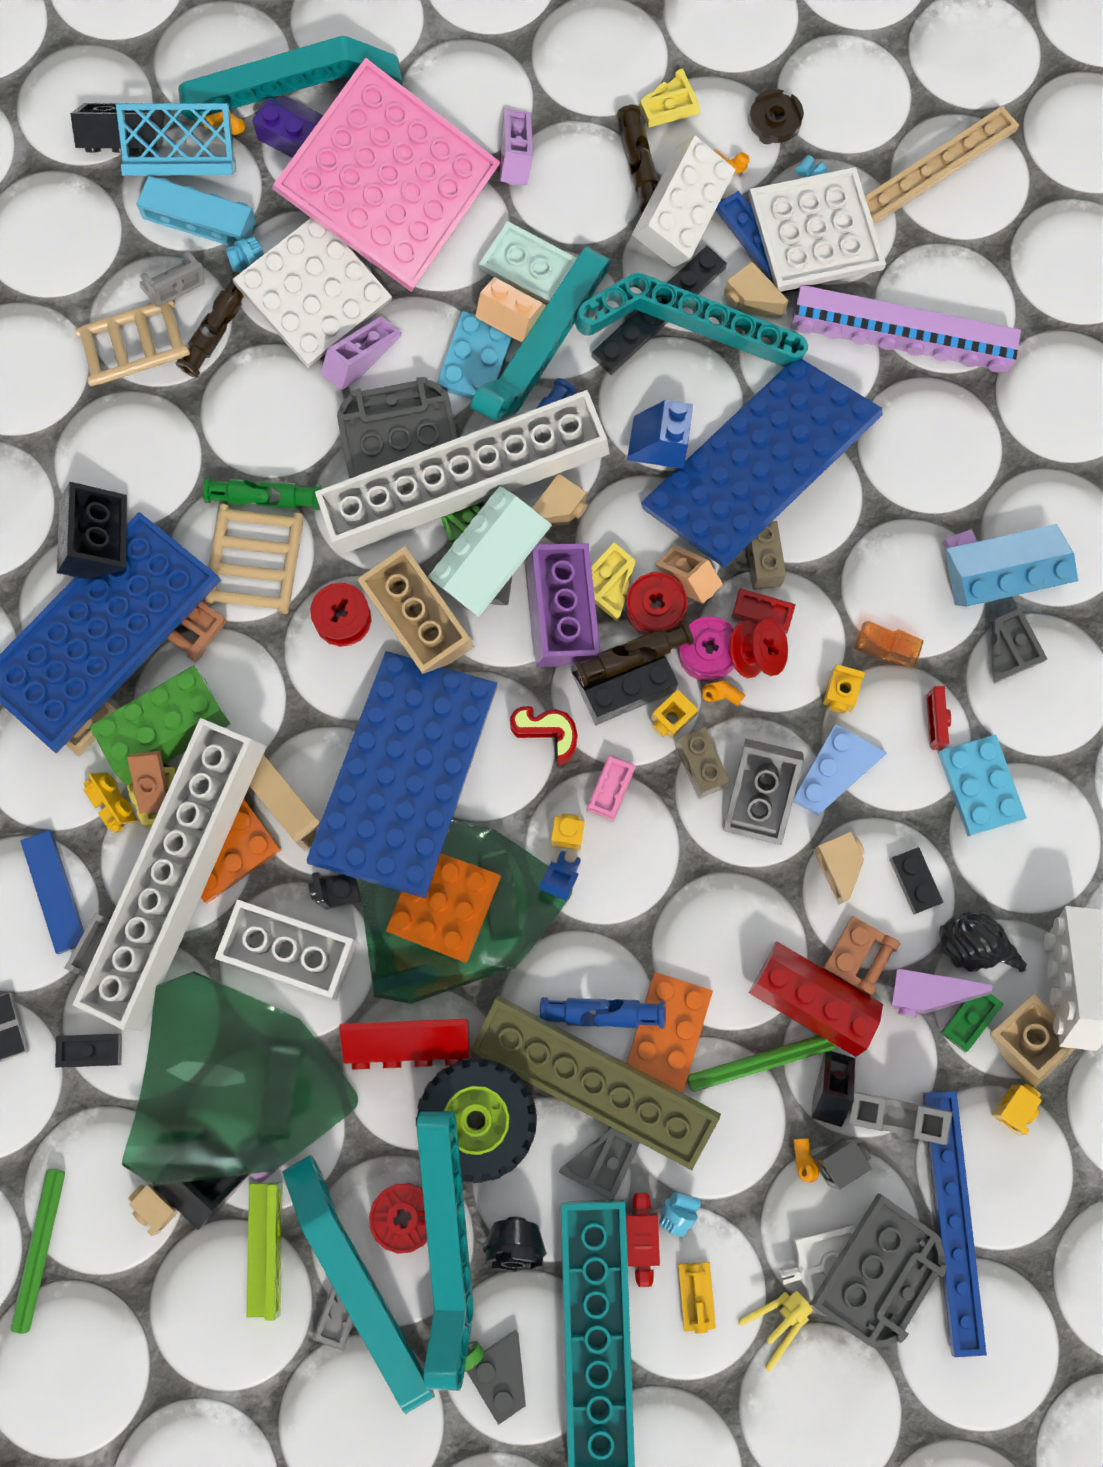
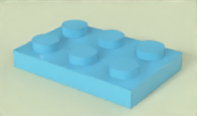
(473, 356)
(981, 785)

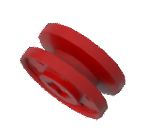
(653, 588)
(384, 1213)

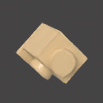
(151, 1208)

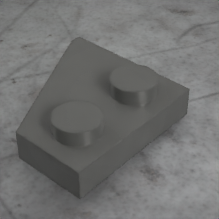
(1014, 646)
(603, 1163)

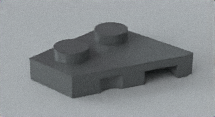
(500, 1378)

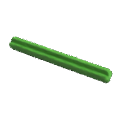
(758, 1062)
(37, 1251)

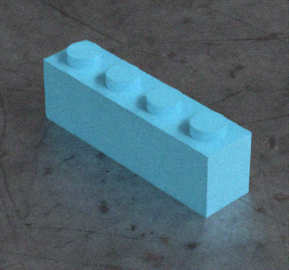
(195, 211)

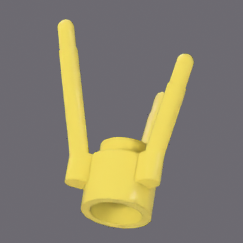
(795, 1312)

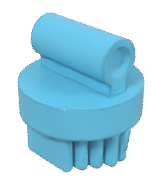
(809, 168)
(244, 253)
(679, 1213)

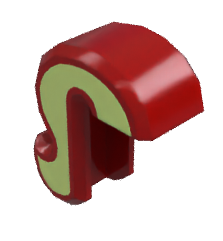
(547, 725)

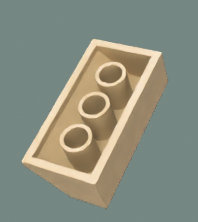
(415, 612)

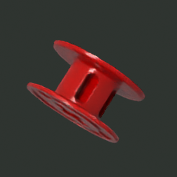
(346, 629)
(759, 648)

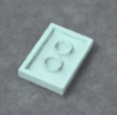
(527, 262)

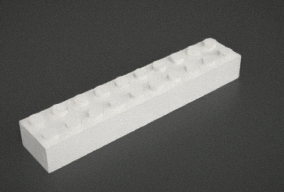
(462, 472)
(169, 876)

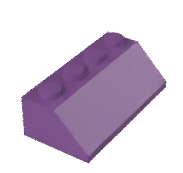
(562, 604)

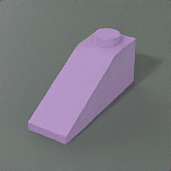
(516, 147)
(356, 353)
(928, 992)

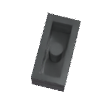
(843, 1162)

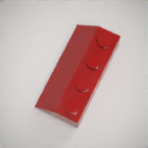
(817, 1000)
(405, 1041)

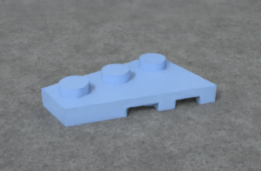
(835, 769)

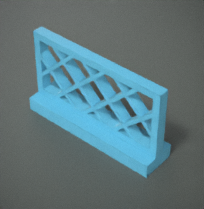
(175, 165)

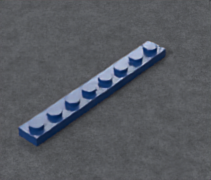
(956, 1232)

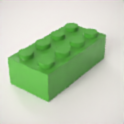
(158, 721)

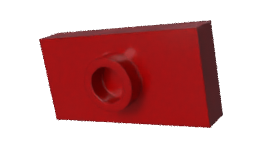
(756, 606)
(938, 718)

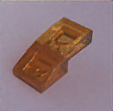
(889, 645)

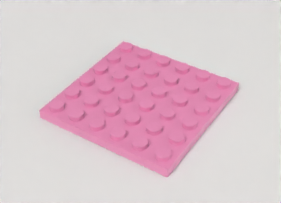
(386, 175)

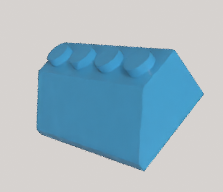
(1010, 565)

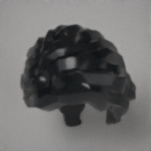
(978, 942)

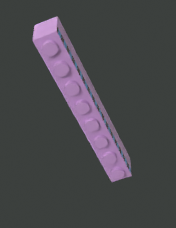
(905, 329)

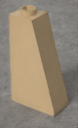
(284, 804)

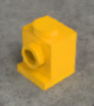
(847, 678)
(675, 705)
(567, 832)
(1018, 1108)

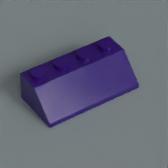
(285, 124)

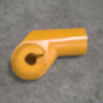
(216, 120)
(739, 162)
(722, 690)
(805, 1164)

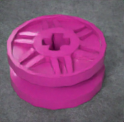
(706, 666)

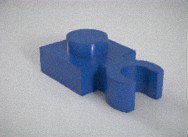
(560, 877)

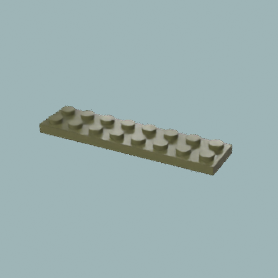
(596, 1083)

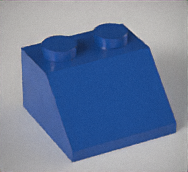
(661, 434)

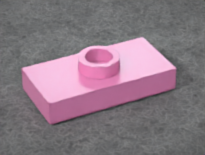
(611, 788)

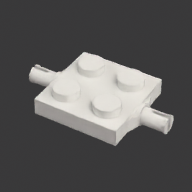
(816, 1257)

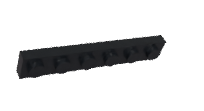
(642, 327)

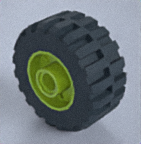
(508, 1113)

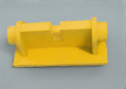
(103, 789)
(696, 1297)

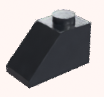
(834, 1089)

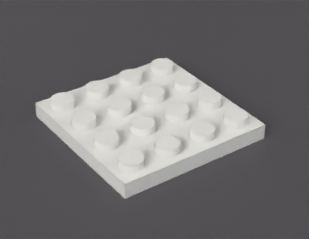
(816, 229)
(312, 290)

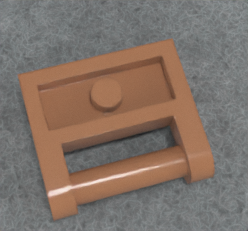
(205, 624)
(853, 948)

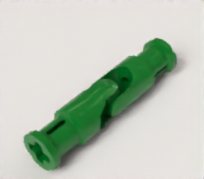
(246, 492)

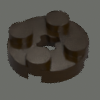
(774, 130)

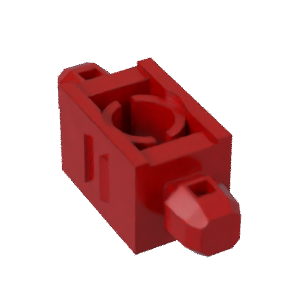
(642, 1239)

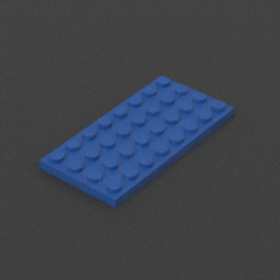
(761, 460)
(100, 634)
(403, 775)

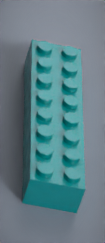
(597, 1334)

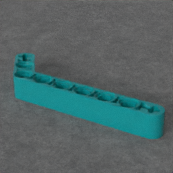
(285, 74)
(697, 322)
(508, 393)
(446, 1249)
(355, 1284)

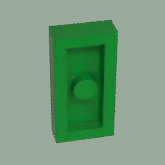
(971, 1021)

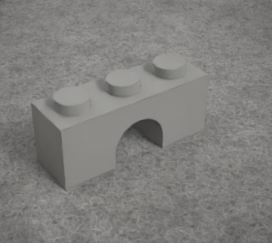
(901, 1117)

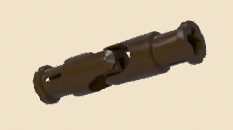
(638, 153)
(201, 346)
(629, 655)

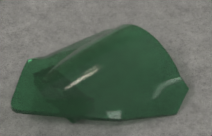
(508, 933)
(229, 1086)

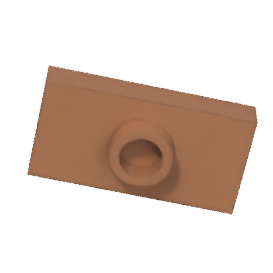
(148, 780)

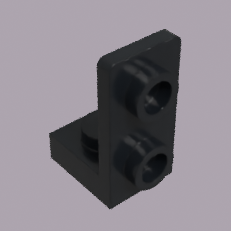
(334, 890)

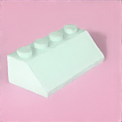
(489, 551)

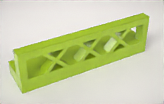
(264, 1250)

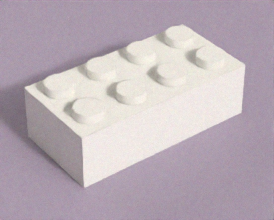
(683, 202)
(286, 950)
(1077, 977)

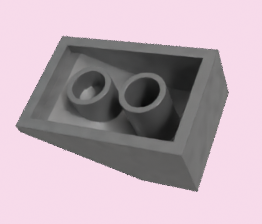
(763, 791)

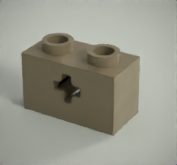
(766, 559)
(702, 763)

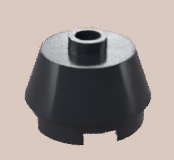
(514, 1245)

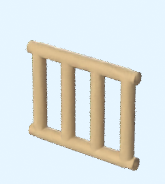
(124, 366)
(285, 576)

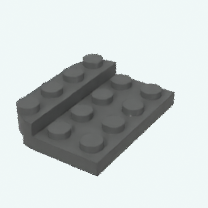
(393, 423)
(882, 1275)

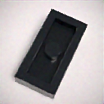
(916, 880)
(88, 1050)

